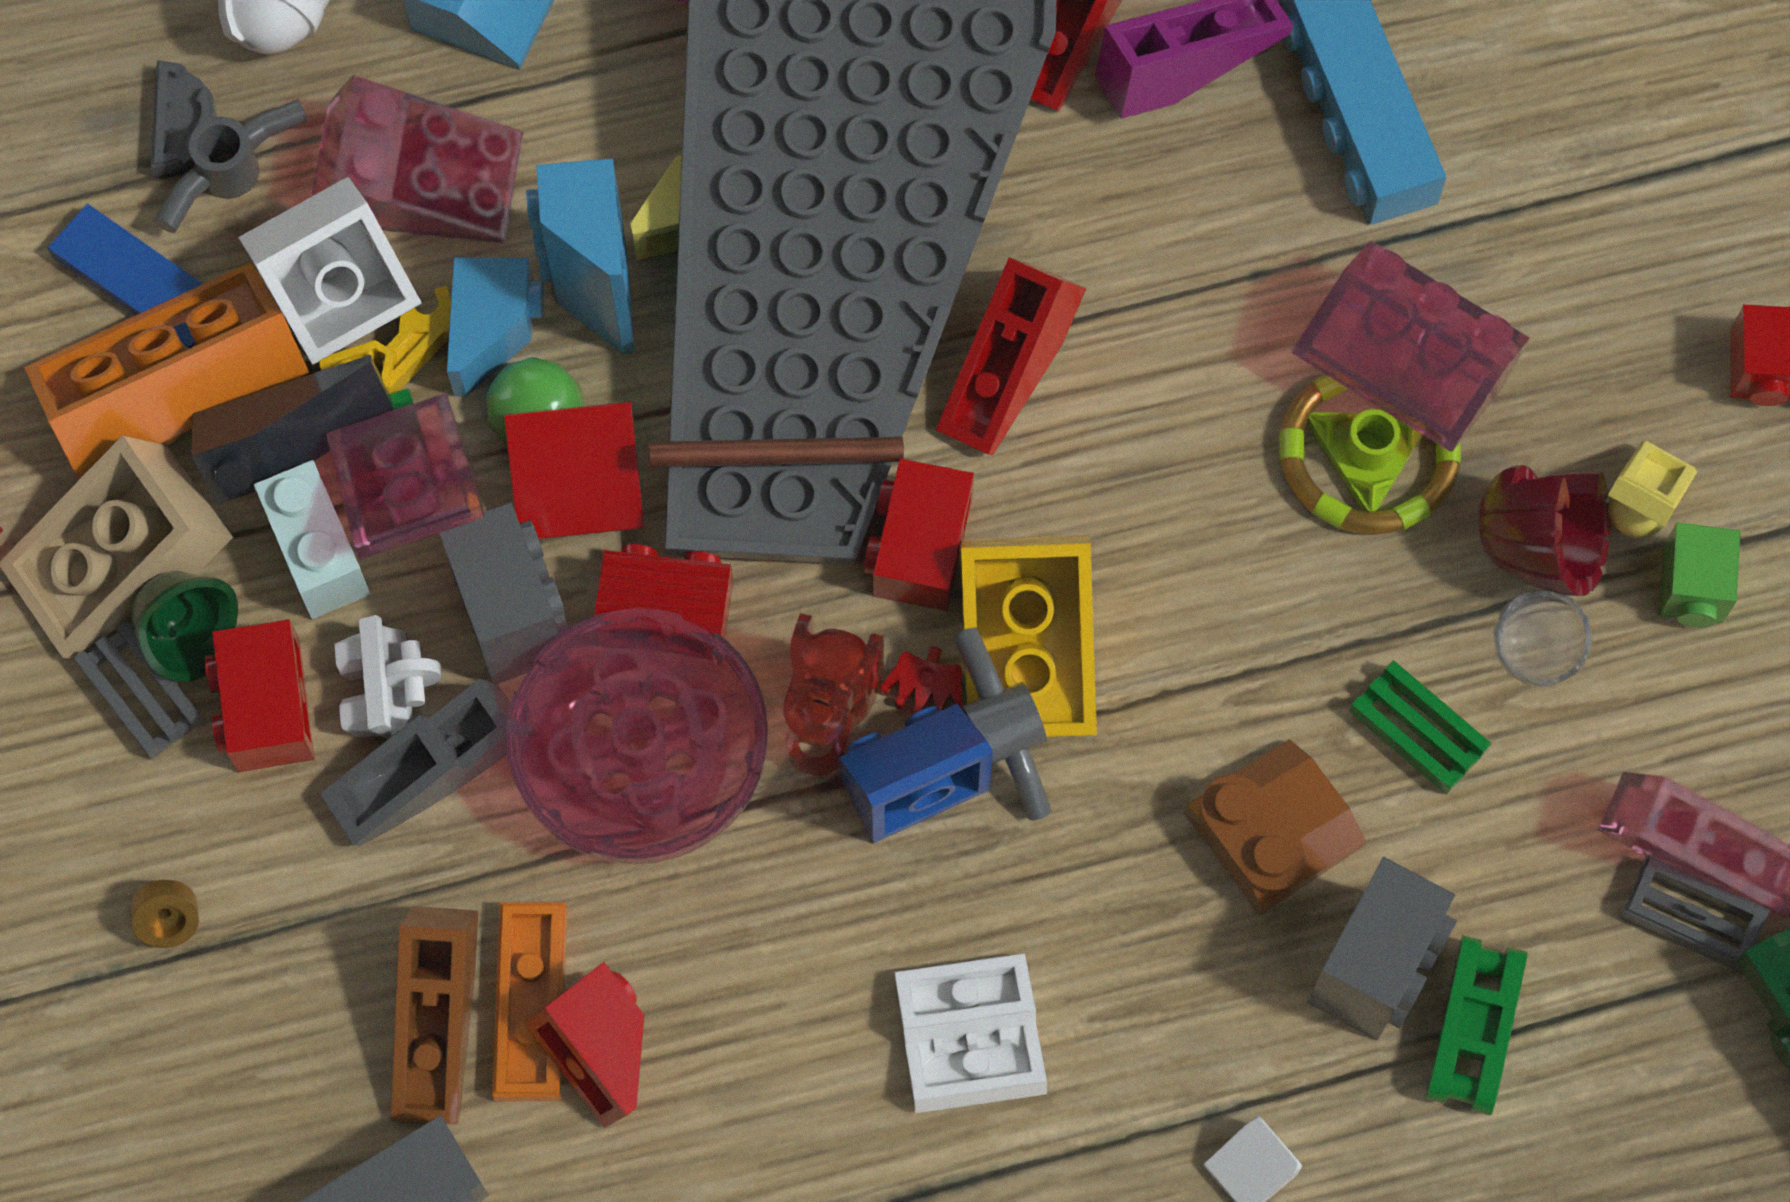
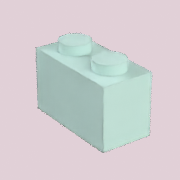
(312, 539)

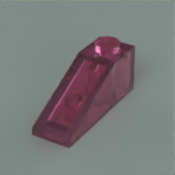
(1699, 838)

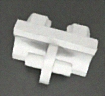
(392, 678)

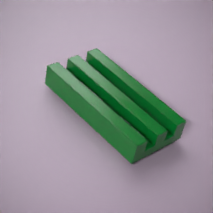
(1435, 709)

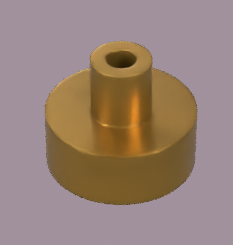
(164, 913)

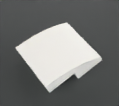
(970, 1033)

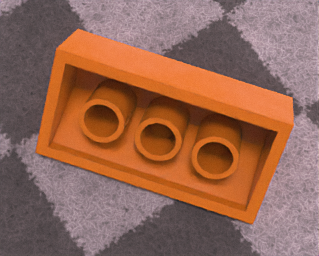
(149, 384)

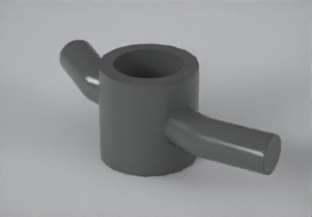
(228, 178)
(1006, 721)

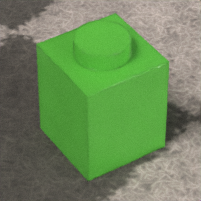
(1699, 574)

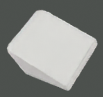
(1253, 1164)

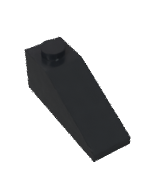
(282, 426)

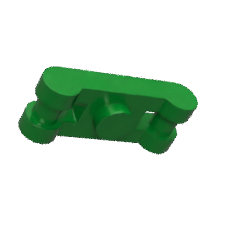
(1476, 1025)

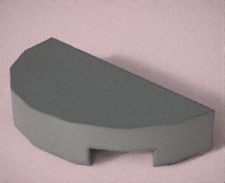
(178, 109)

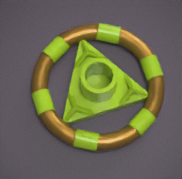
(1368, 455)

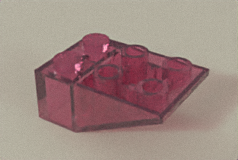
(420, 162)

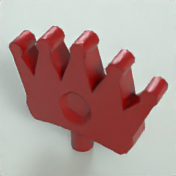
(925, 679)

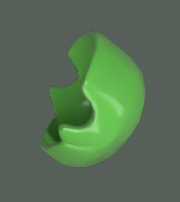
(530, 386)

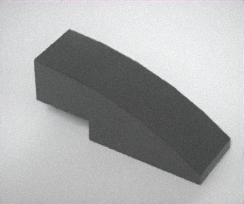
(421, 763)

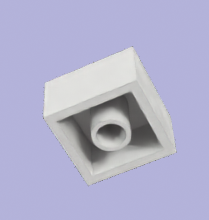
(330, 270)

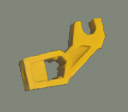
(409, 350)

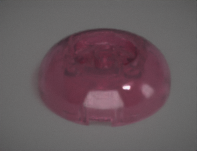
(616, 669)

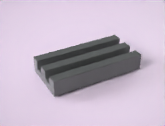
(109, 650)
(1683, 934)

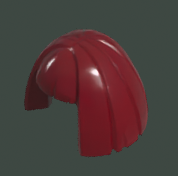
(1547, 528)

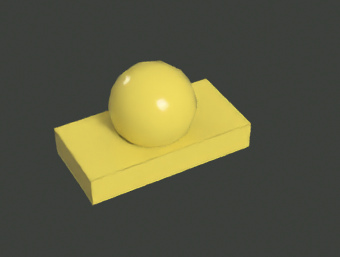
(1648, 491)

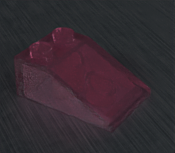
(405, 476)

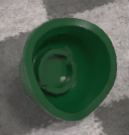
(177, 621)

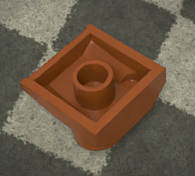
(1275, 824)

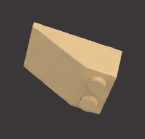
(108, 538)

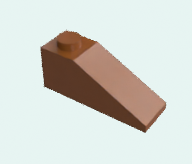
(433, 1012)

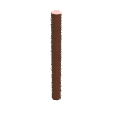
(775, 451)

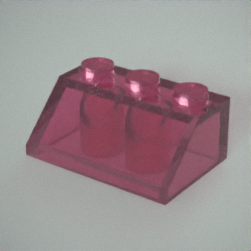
(1411, 345)

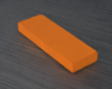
(528, 978)

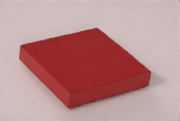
(575, 469)

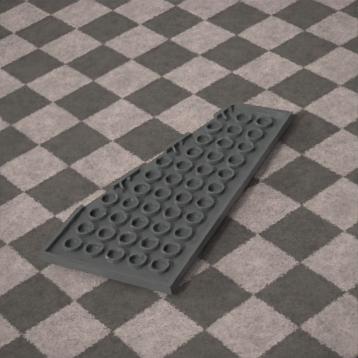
(823, 241)

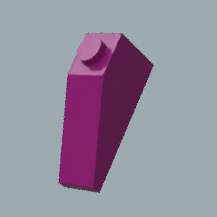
(1181, 49)

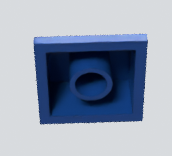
(916, 770)

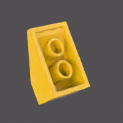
(1036, 622)

